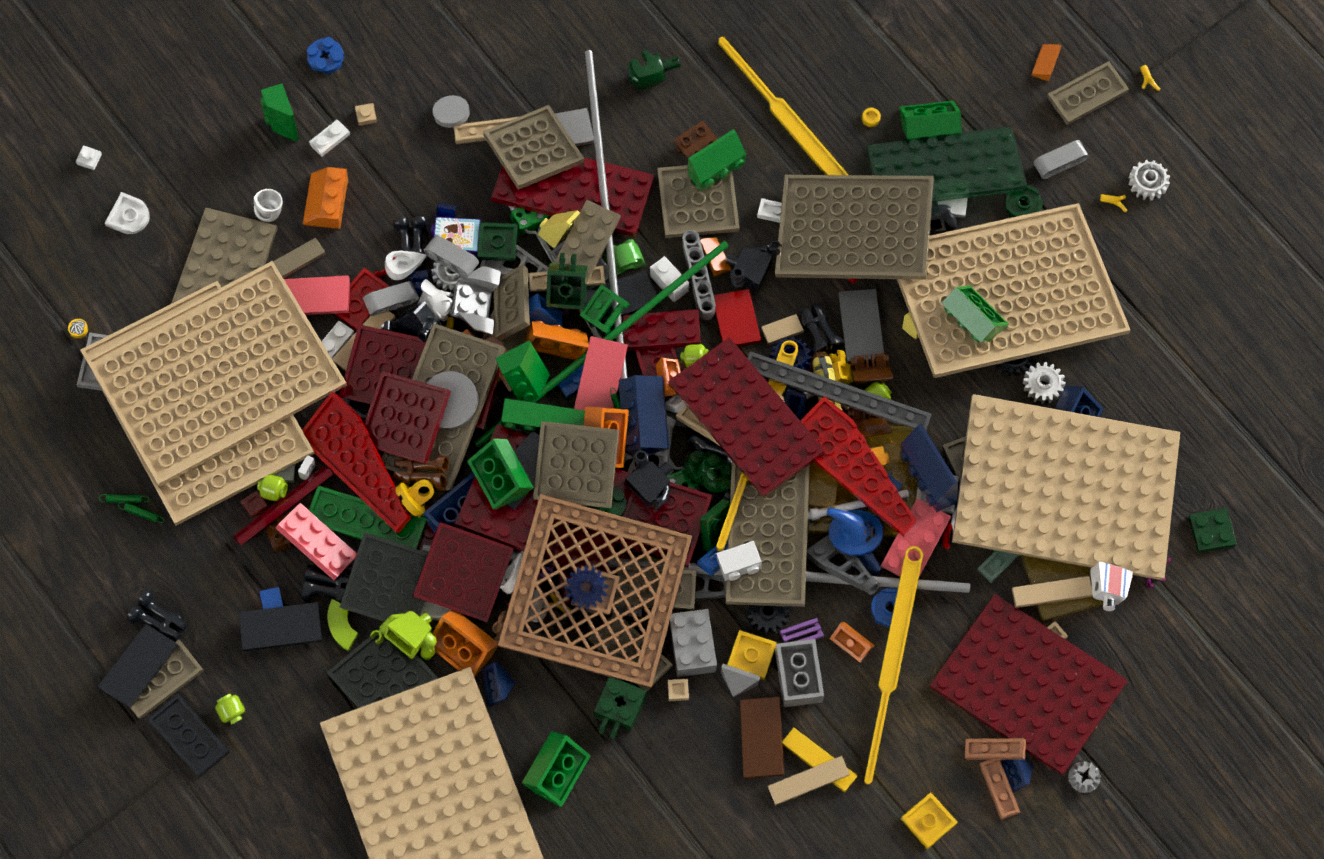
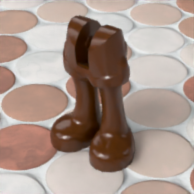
(438, 480)

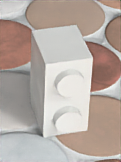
(664, 274)
(739, 561)

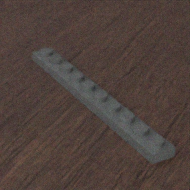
(839, 392)

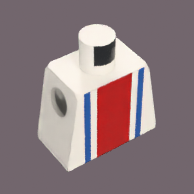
(1110, 584)

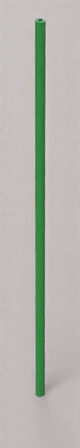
(621, 328)

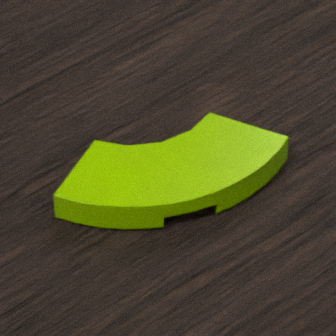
(339, 626)

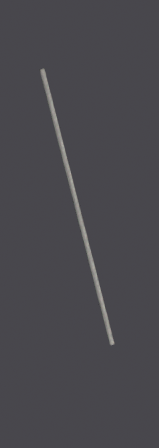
(603, 187)

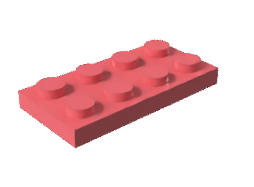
(923, 534)
(316, 541)

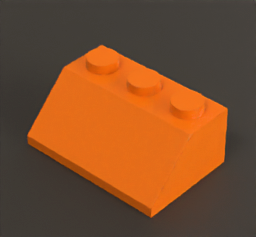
(326, 198)
(557, 340)
(611, 419)
(463, 642)

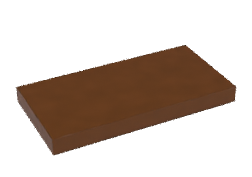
(762, 737)

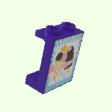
(459, 231)

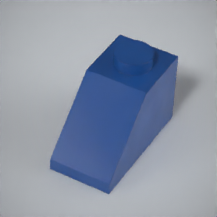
(539, 311)

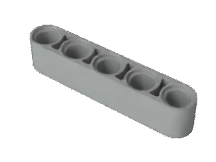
(698, 283)

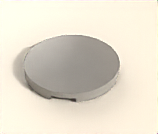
(462, 400)

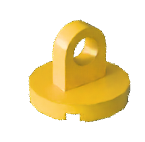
(412, 498)

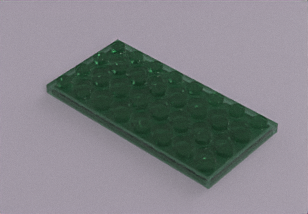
(960, 164)

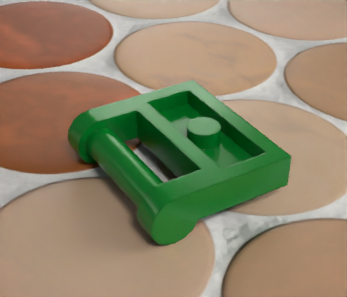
(599, 306)

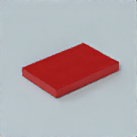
(362, 285)
(737, 317)

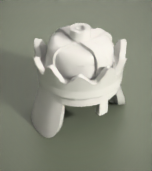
(437, 300)

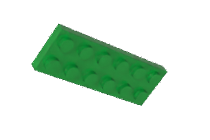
(354, 517)

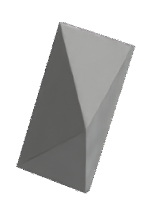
(738, 680)

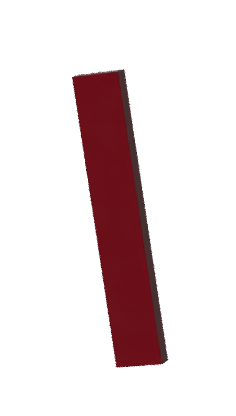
(282, 505)

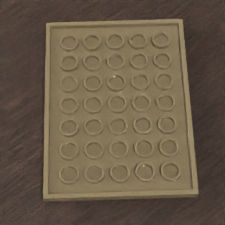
(855, 226)

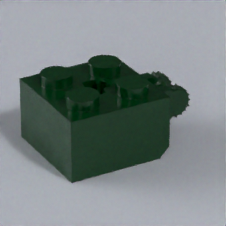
(571, 275)
(623, 716)

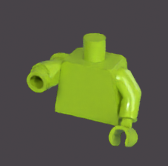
(409, 634)

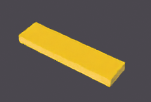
(814, 755)

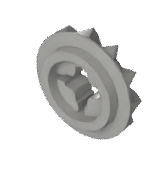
(1075, 779)

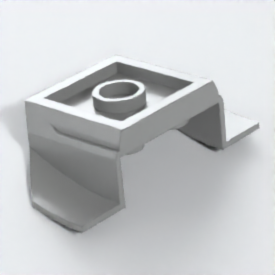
(473, 298)

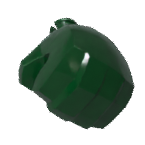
(653, 72)

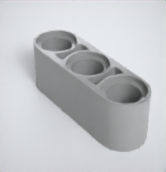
(1060, 159)
(451, 256)
(391, 298)

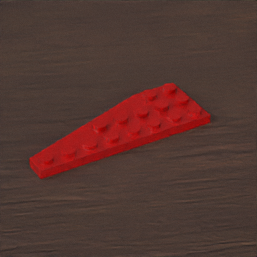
(348, 450)
(855, 465)

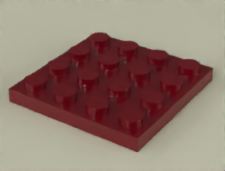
(405, 416)
(679, 514)
(463, 572)

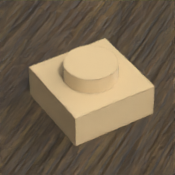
(365, 114)
(678, 690)

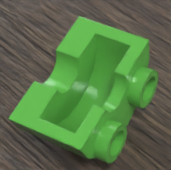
(627, 256)

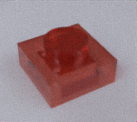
(254, 504)

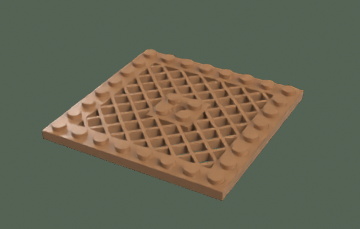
(623, 528)

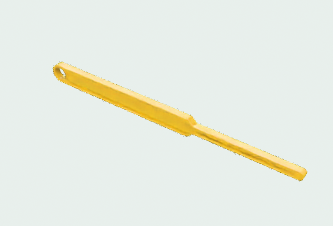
(788, 118)
(778, 388)
(895, 648)

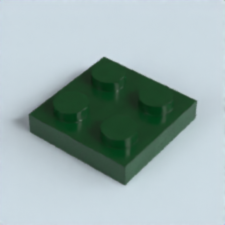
(497, 241)
(712, 524)
(1212, 530)

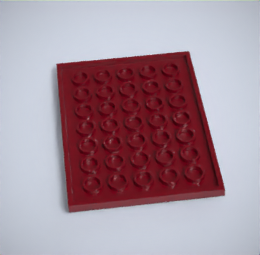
(514, 526)
(1028, 684)

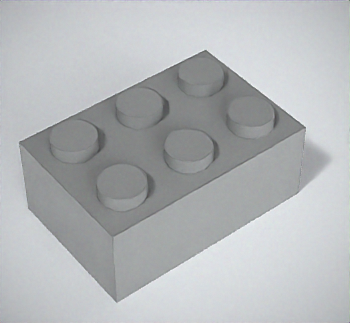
(692, 643)
(799, 673)

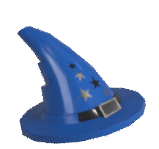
(854, 531)

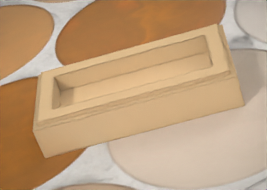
(782, 328)

